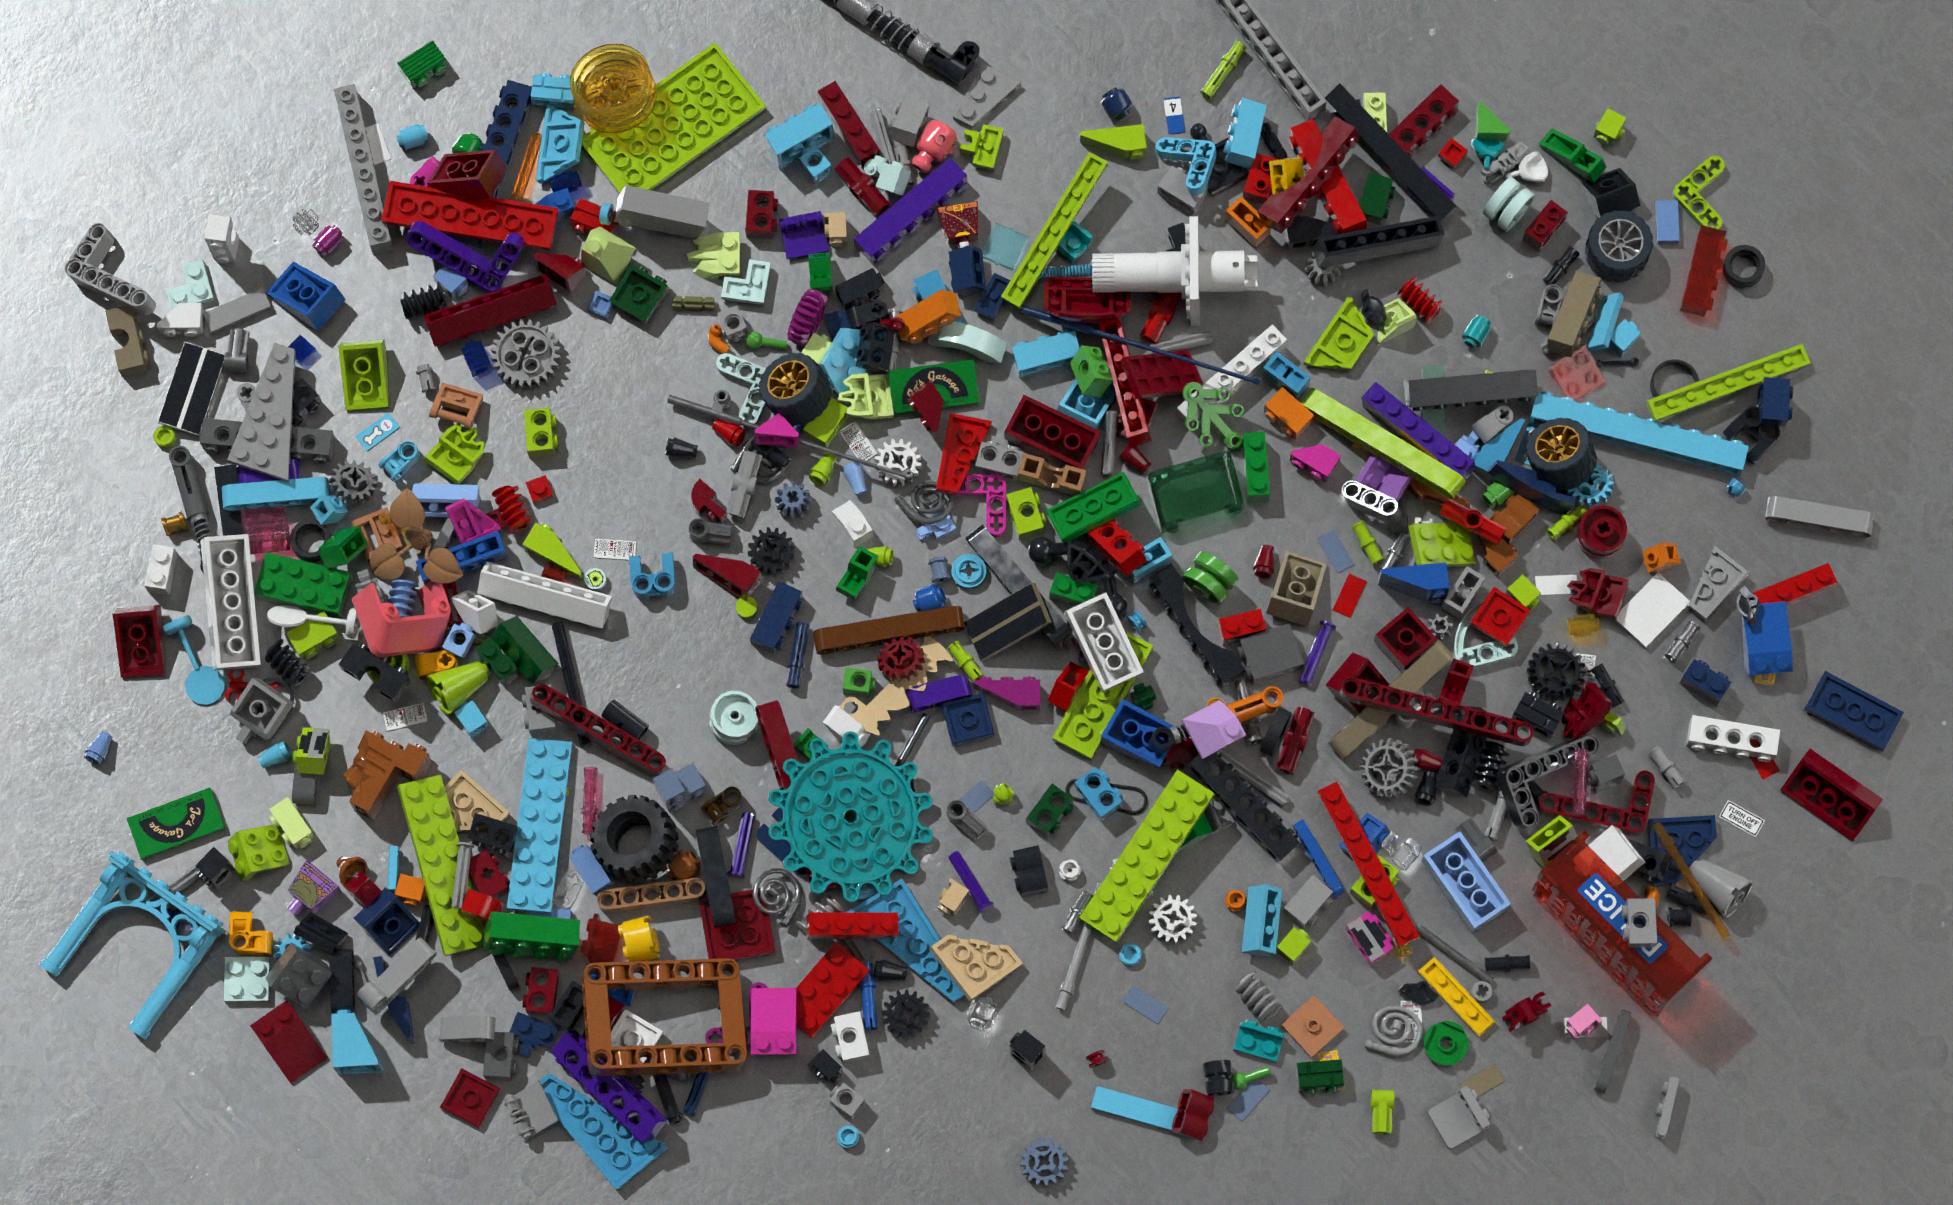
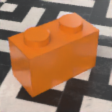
(1247, 221)
(1288, 413)

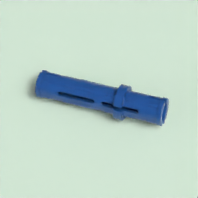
(868, 999)

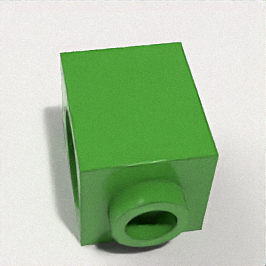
(851, 675)

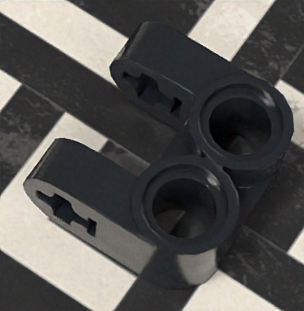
(1742, 423)

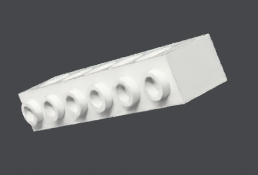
(1246, 363)

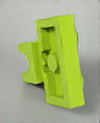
(983, 146)

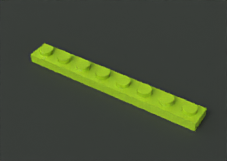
(1054, 230)
(1727, 382)

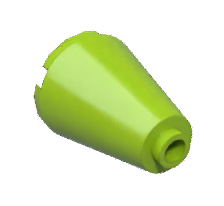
(456, 684)

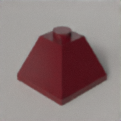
(561, 269)

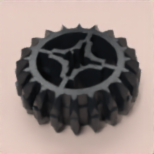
(1551, 663)

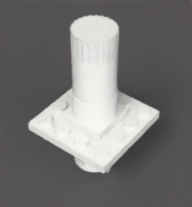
(1176, 271)

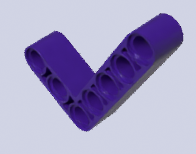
(466, 256)

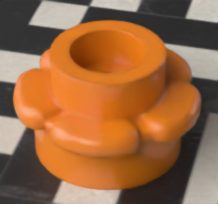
(1240, 896)

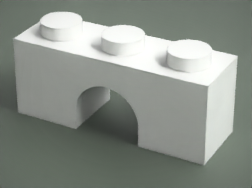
(221, 239)

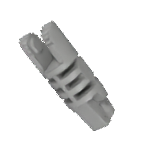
(1504, 162)

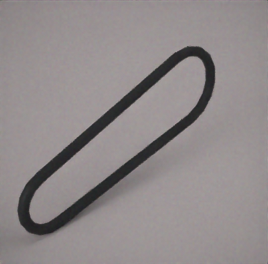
(1112, 785)

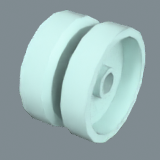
(1508, 204)
(723, 711)

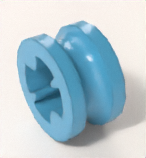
(1137, 621)

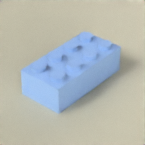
(1466, 882)

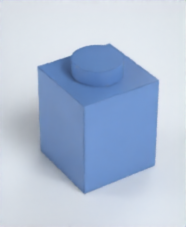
(451, 282)

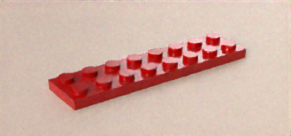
(471, 218)

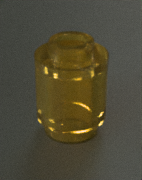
(1583, 625)

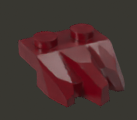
(1599, 593)
(1585, 712)

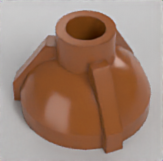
(349, 866)

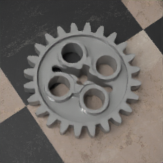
(507, 348)

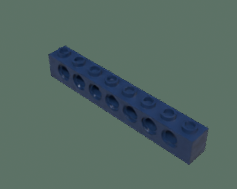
(510, 93)

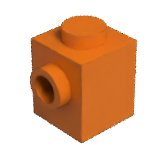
(1661, 557)
(411, 890)

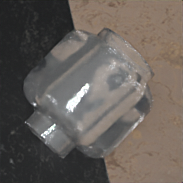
(982, 1013)

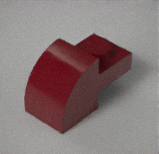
(703, 500)

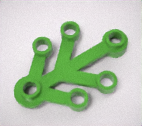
(1210, 413)

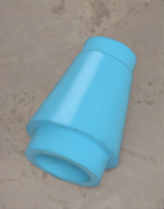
(275, 754)

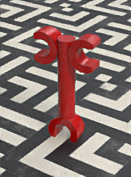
(237, 684)

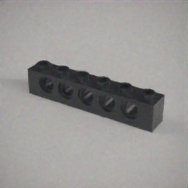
(1246, 816)

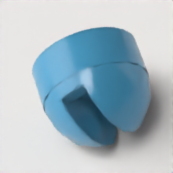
(1735, 487)

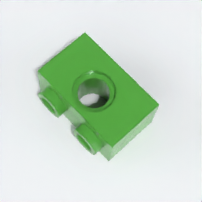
(1091, 371)

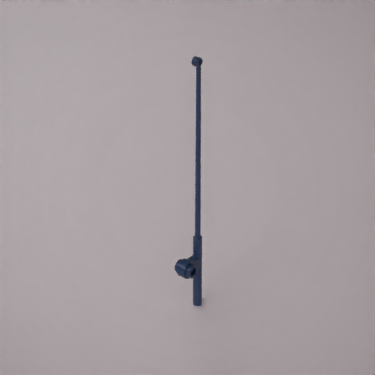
(1072, 326)

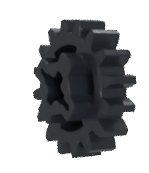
(763, 554)
(896, 1017)

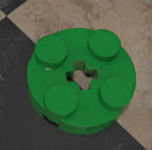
(1434, 1049)

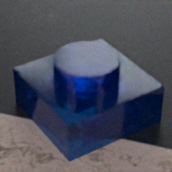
(303, 349)

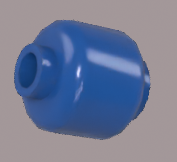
(929, 598)

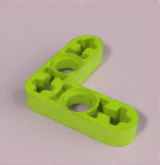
(1694, 189)

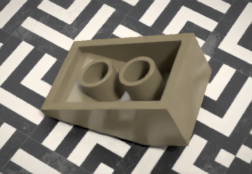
(1296, 588)

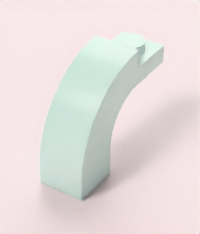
(970, 339)

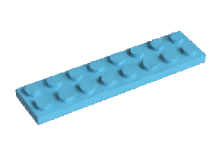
(539, 826)

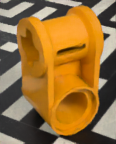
(433, 662)

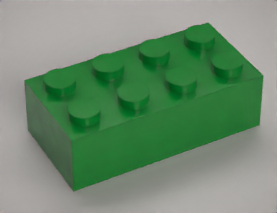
(303, 585)
(531, 936)

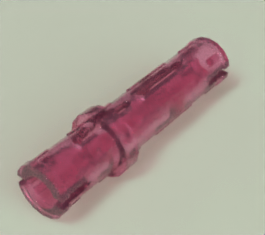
(1580, 783)
(589, 799)

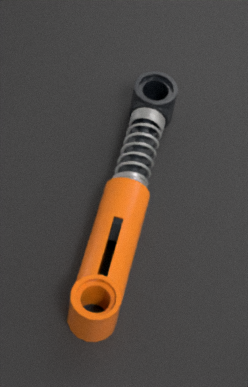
(1243, 709)

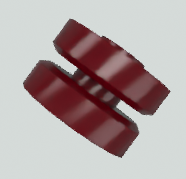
(1602, 519)

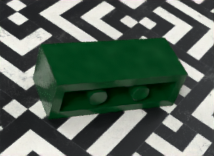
(524, 650)

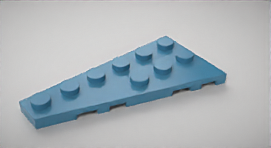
(913, 937)
(600, 1134)

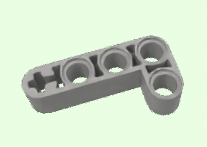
(396, 977)

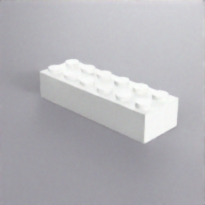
(230, 602)

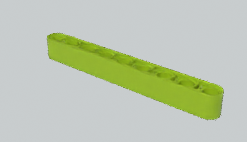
(1383, 443)

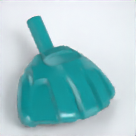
(1487, 149)

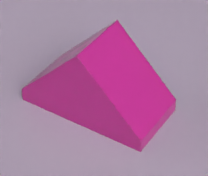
(777, 432)

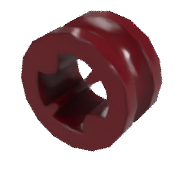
(1096, 1058)

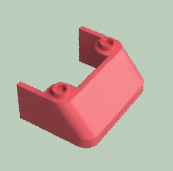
(396, 635)

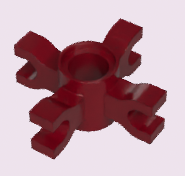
(1526, 1011)

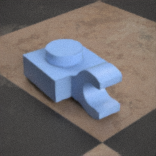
(939, 529)

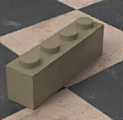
(1574, 314)

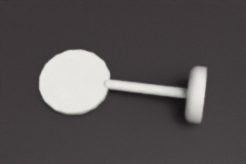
(293, 616)

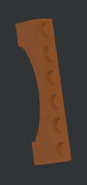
(1496, 557)

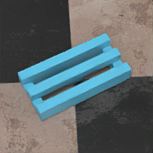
(393, 868)

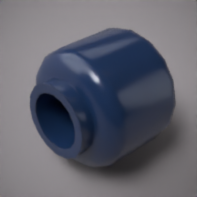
(1116, 103)

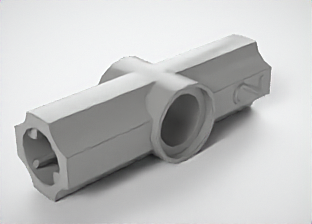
(744, 484)

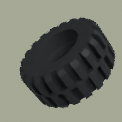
(616, 821)

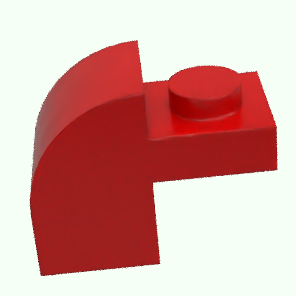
(480, 905)

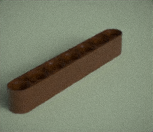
(882, 630)

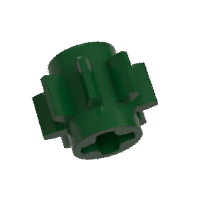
(1143, 696)

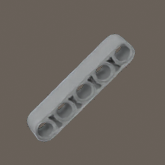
(1819, 516)

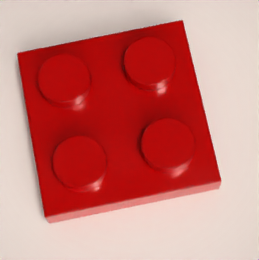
(1500, 617)

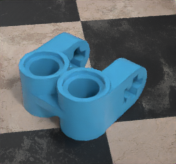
(653, 579)

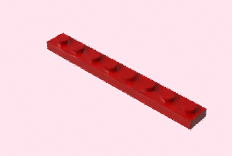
(1368, 864)

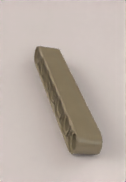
(1409, 680)

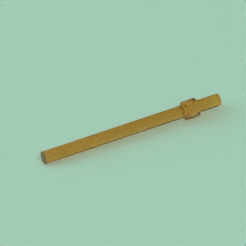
(1668, 843)

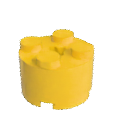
(639, 940)

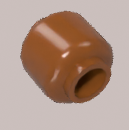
(683, 866)

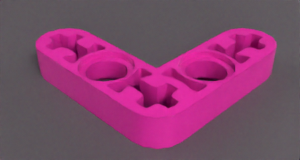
(991, 495)

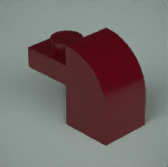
(1456, 681)

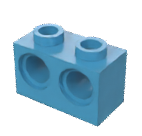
(1286, 375)
(1094, 796)

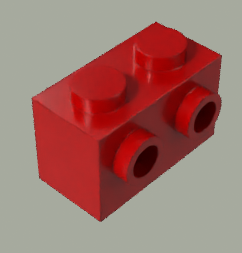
(1258, 184)

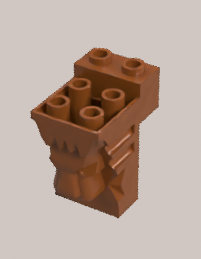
(379, 768)

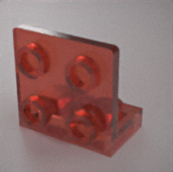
(601, 941)

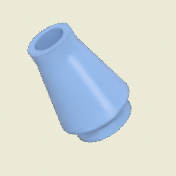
(855, 476)

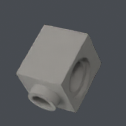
(732, 315)
(851, 1109)

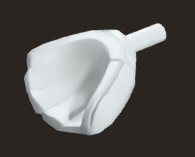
(1531, 168)

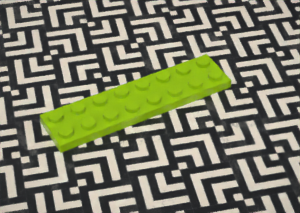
(436, 852)
(1147, 856)

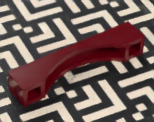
(1284, 206)

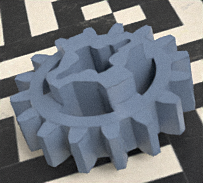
(1051, 1168)

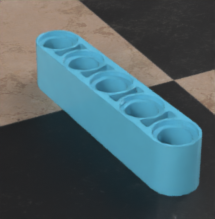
(274, 493)

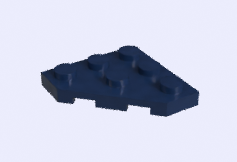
(1691, 836)

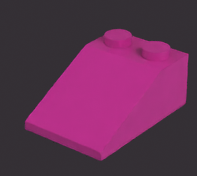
(773, 1021)

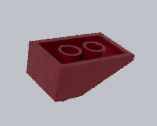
(469, 174)
(139, 640)
(288, 1041)

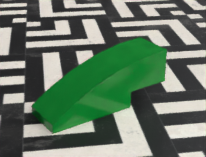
(1573, 155)

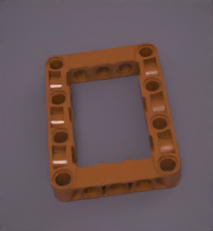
(663, 1058)

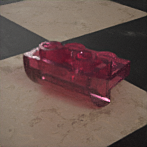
(266, 529)

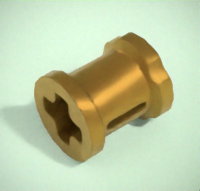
(174, 523)

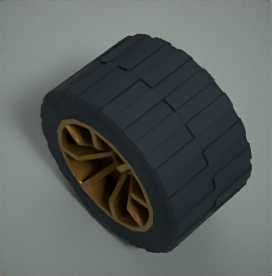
(795, 388)
(1561, 453)

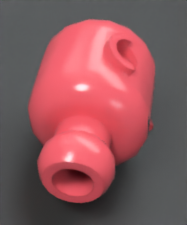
(934, 145)

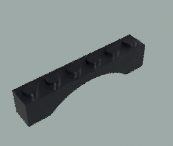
(1221, 662)

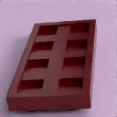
(1159, 375)

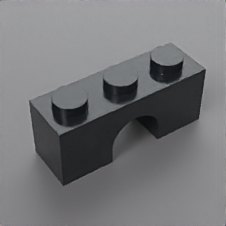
(360, 660)

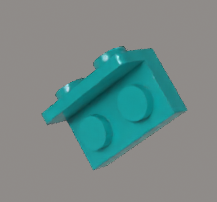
(1075, 242)
(1259, 1041)

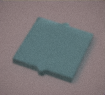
(1004, 246)

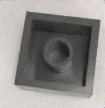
(298, 975)

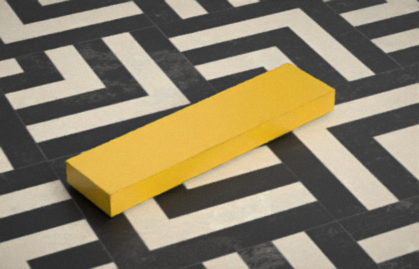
(1456, 997)

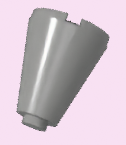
(1721, 885)

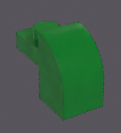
(820, 271)
(858, 573)

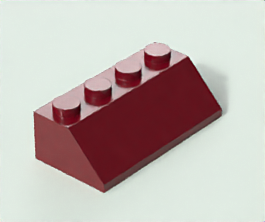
(1051, 434)
(1831, 794)

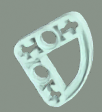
(1496, 648)

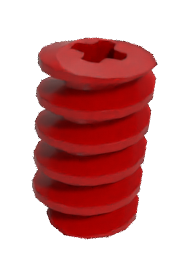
(1420, 300)
(511, 508)

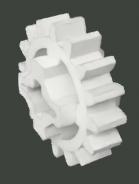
(905, 457)
(1181, 921)

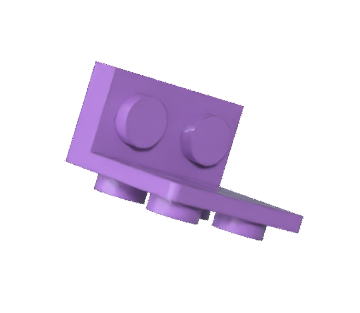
(1384, 477)

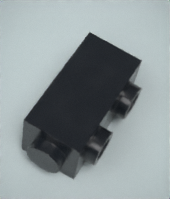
(860, 289)

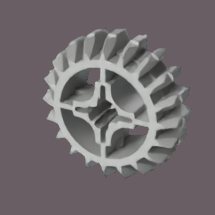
(1388, 760)

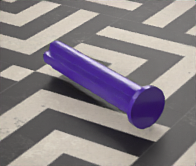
(1316, 652)
(741, 846)
(970, 882)

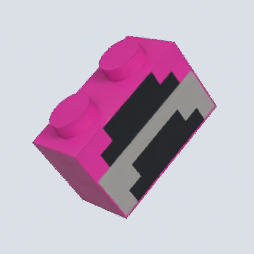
(1369, 937)

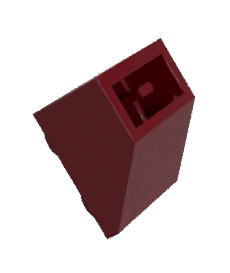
(929, 403)

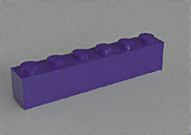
(911, 210)
(1416, 430)

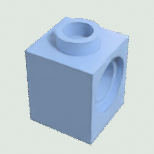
(451, 645)

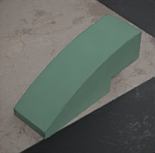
(1433, 416)

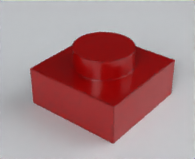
(1452, 153)
(539, 489)

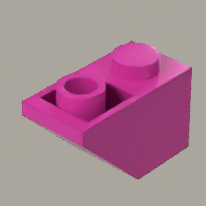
(1317, 460)

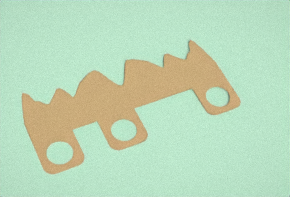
(893, 695)

